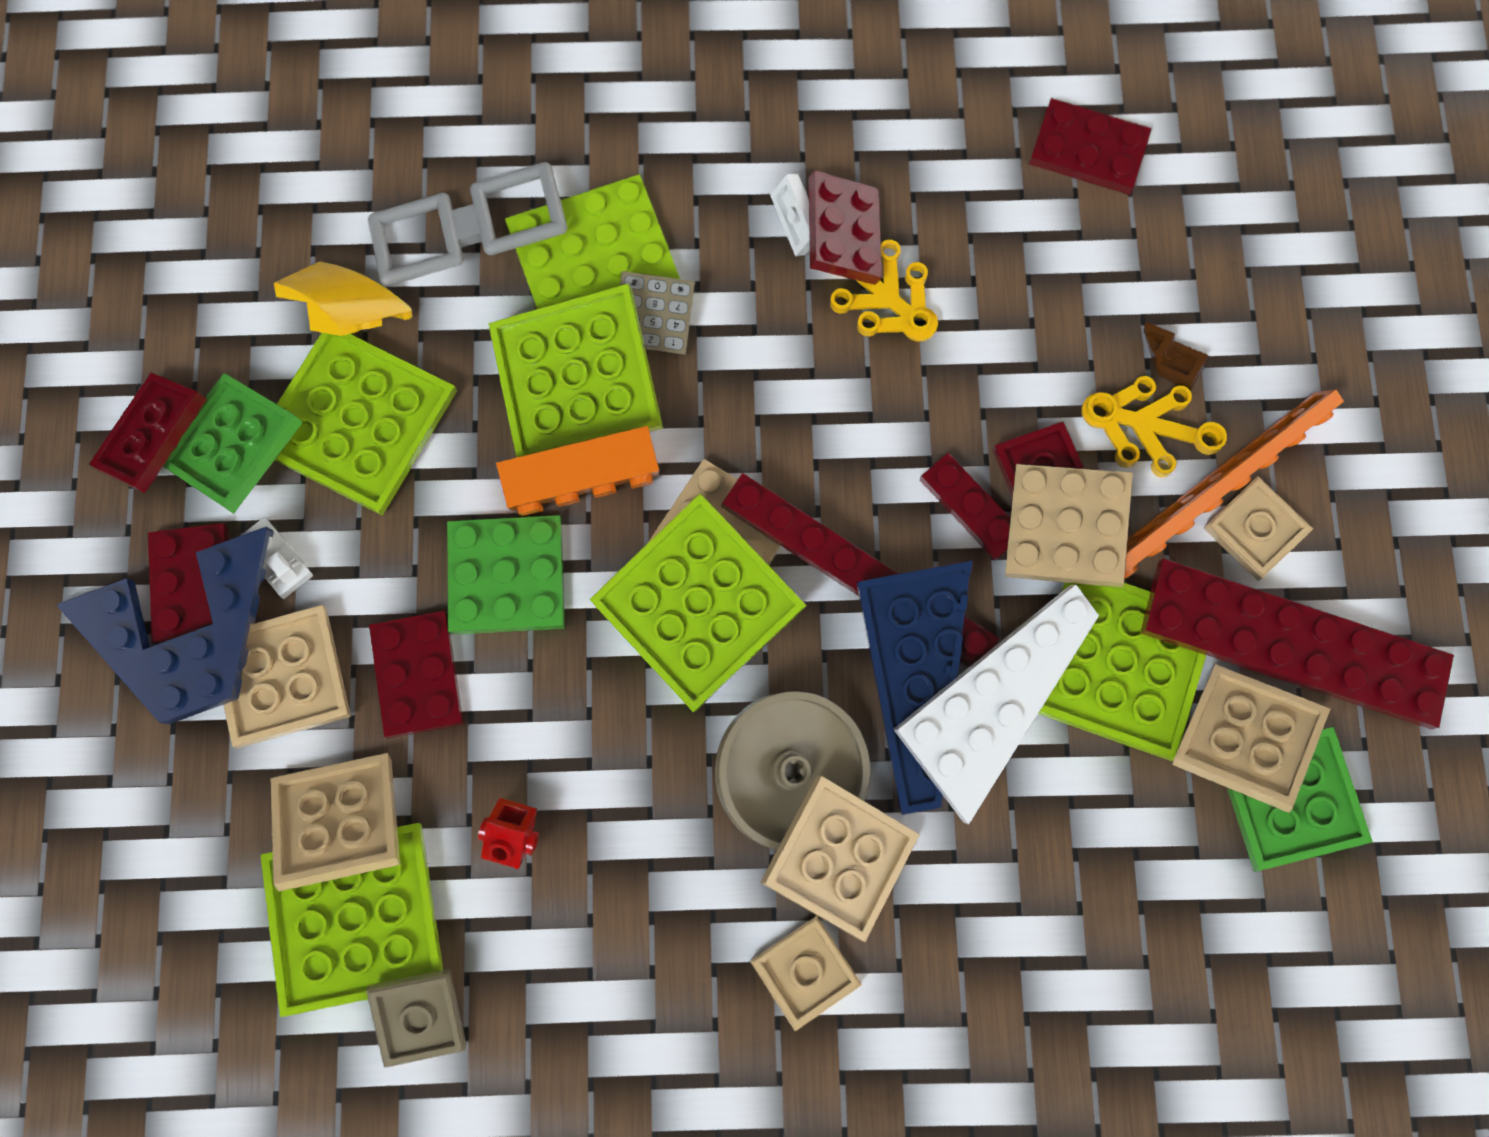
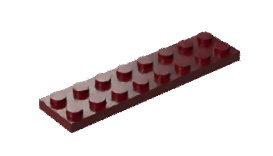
(1297, 644)

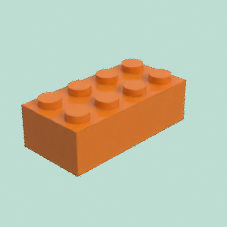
(578, 470)

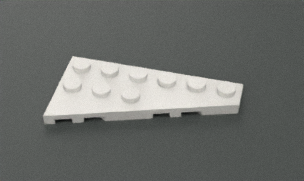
(983, 714)

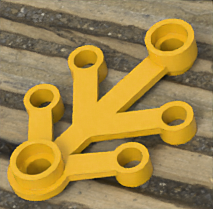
(886, 296)
(1147, 424)

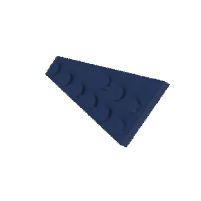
(914, 652)

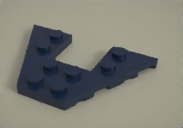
(195, 668)

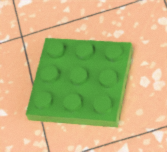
(231, 442)
(505, 575)
(1322, 818)

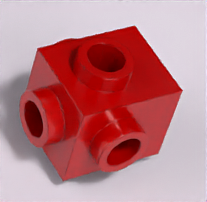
(503, 839)

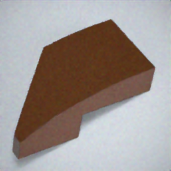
(1172, 359)

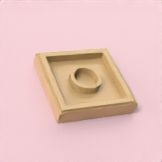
(1258, 528)
(806, 973)

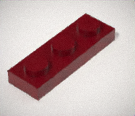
(969, 505)

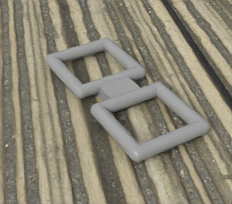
(466, 224)

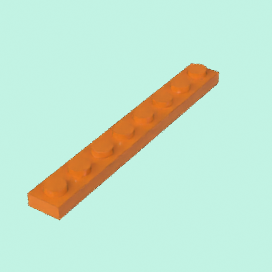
(1229, 477)

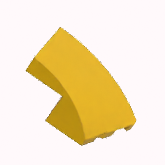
(341, 299)

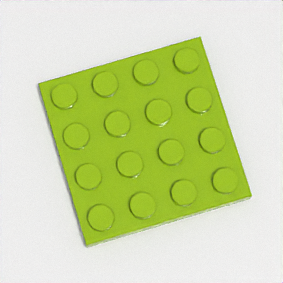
(605, 234)
(575, 371)
(360, 418)
(697, 602)
(1124, 680)
(352, 930)

